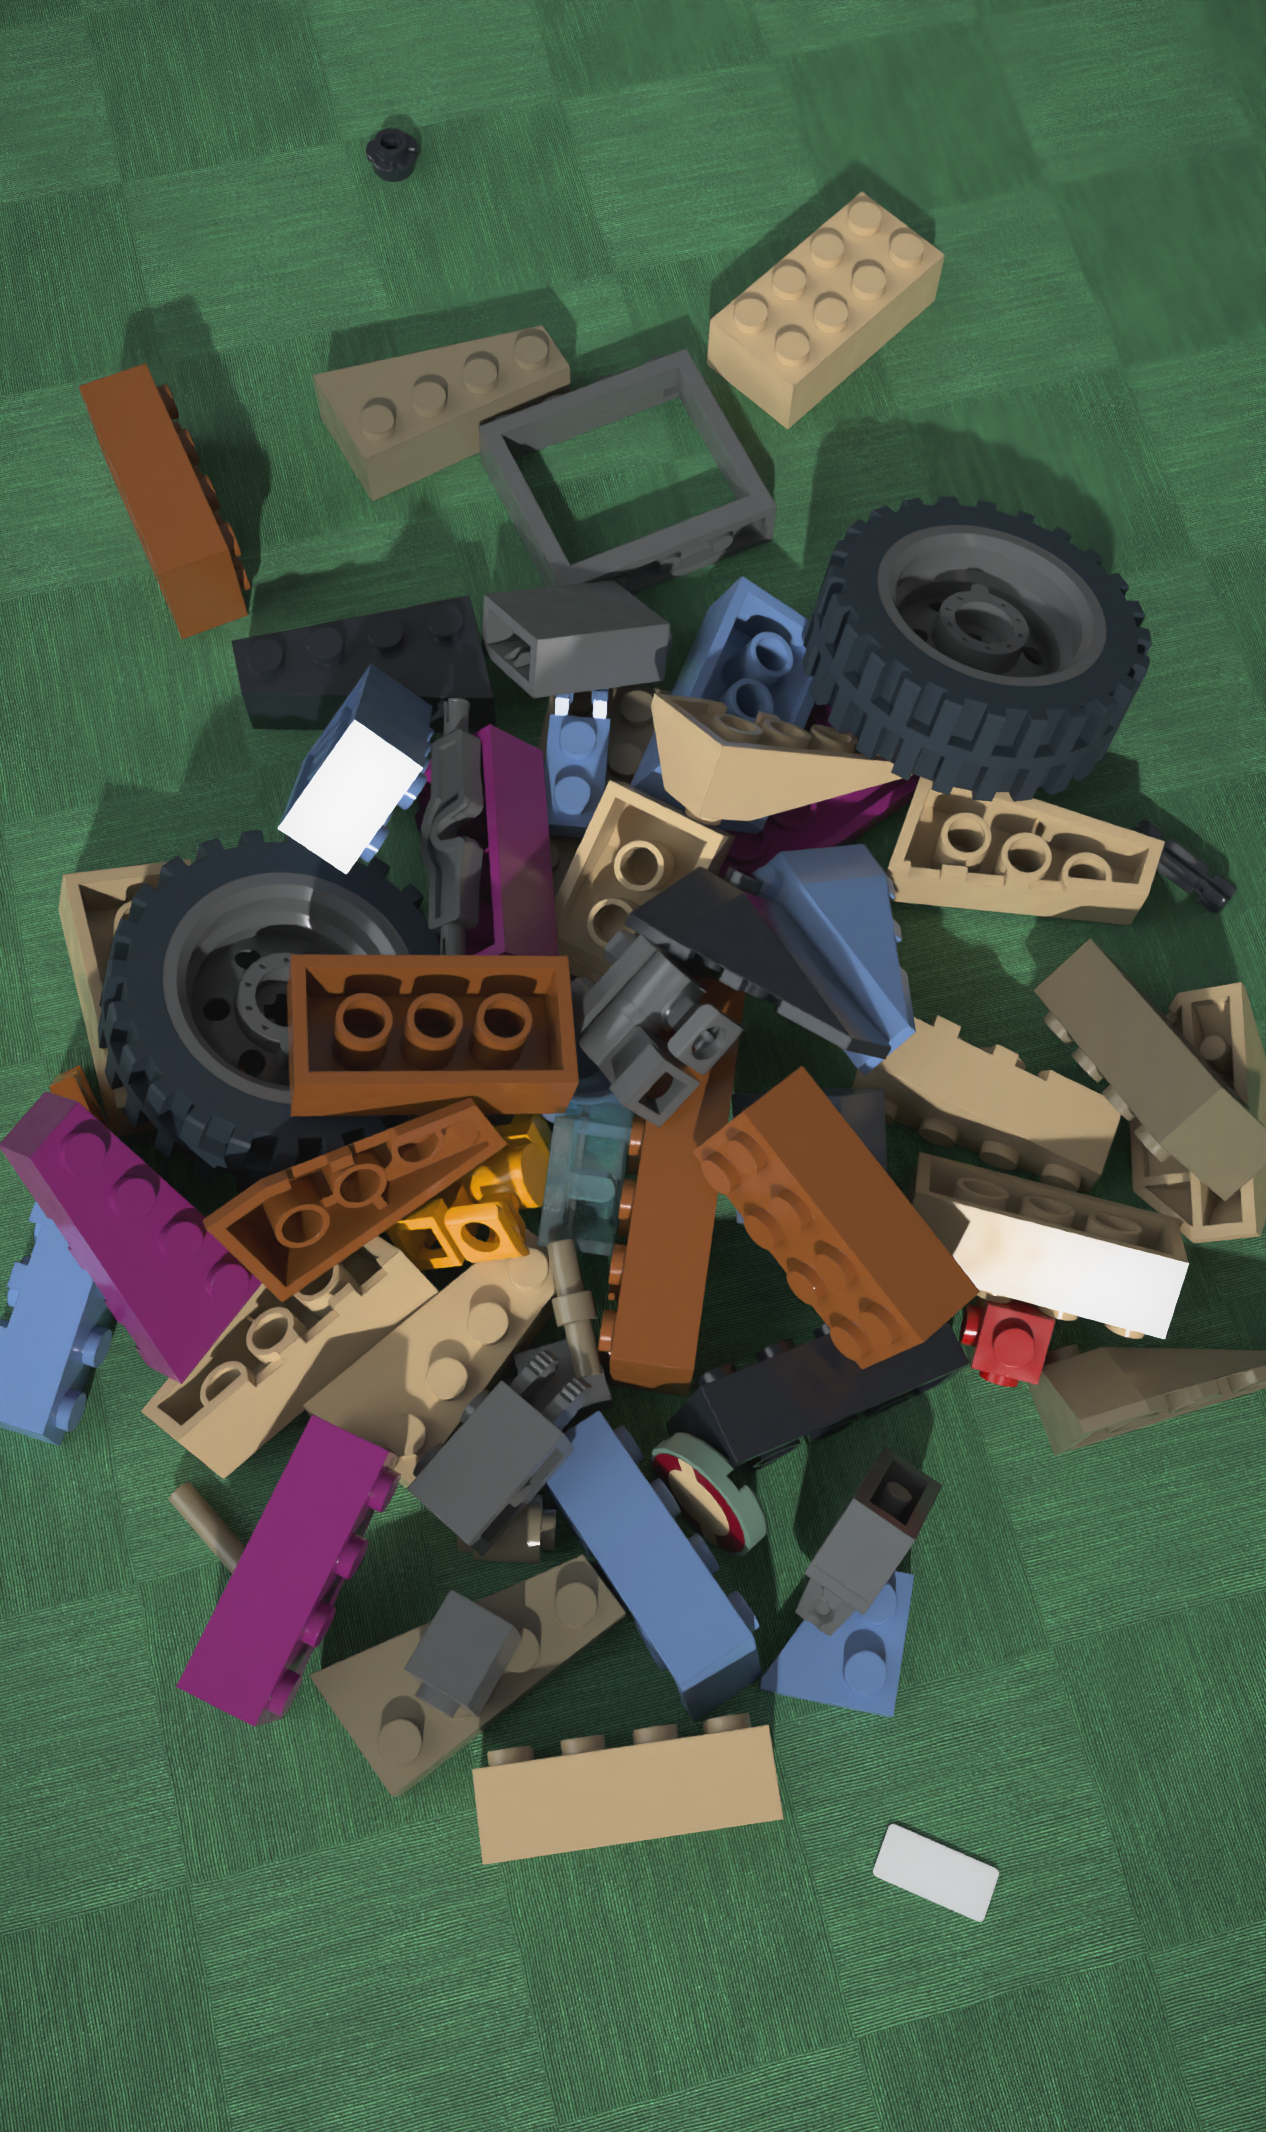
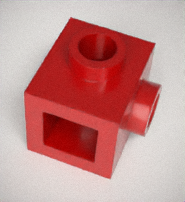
(1006, 1340)

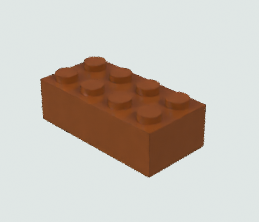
(168, 499)
(429, 1033)
(835, 1222)

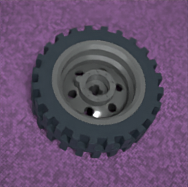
(974, 648)
(181, 960)

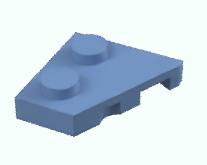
(855, 1664)

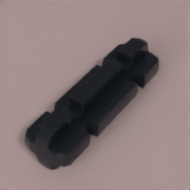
(1189, 870)

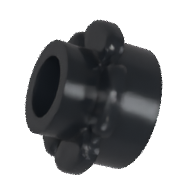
(392, 154)

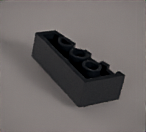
(308, 672)
(808, 1393)

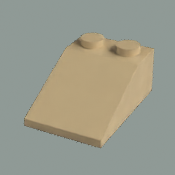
(625, 859)

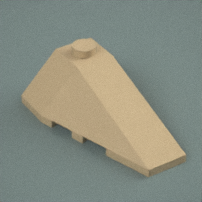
(757, 768)

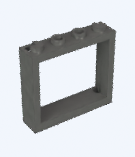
(611, 398)

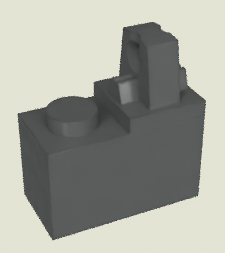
(867, 1541)

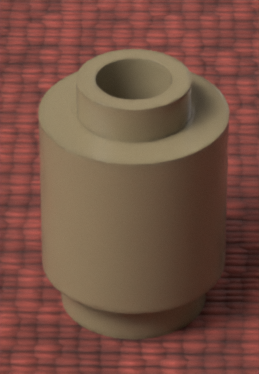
(524, 1538)

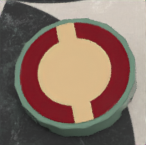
(706, 1496)

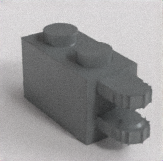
(499, 1454)

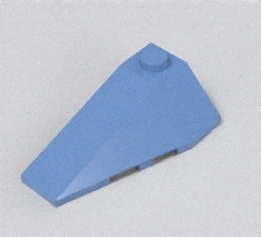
(845, 910)

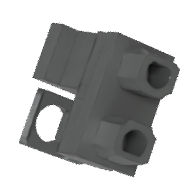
(629, 1009)

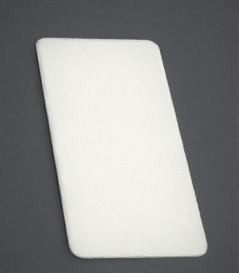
(936, 1872)

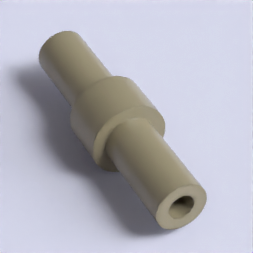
(574, 1308)

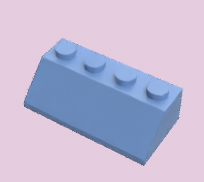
(750, 661)

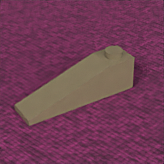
(1127, 1389)

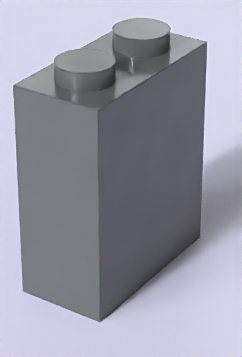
(574, 638)

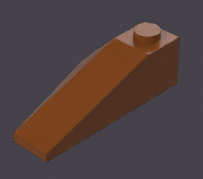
(330, 1206)

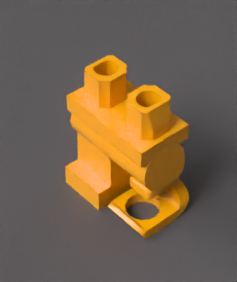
(485, 1195)

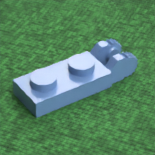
(576, 764)

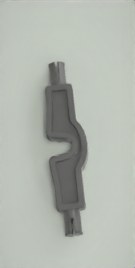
(451, 860)

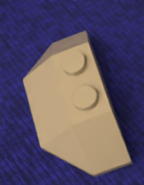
(1226, 1035)

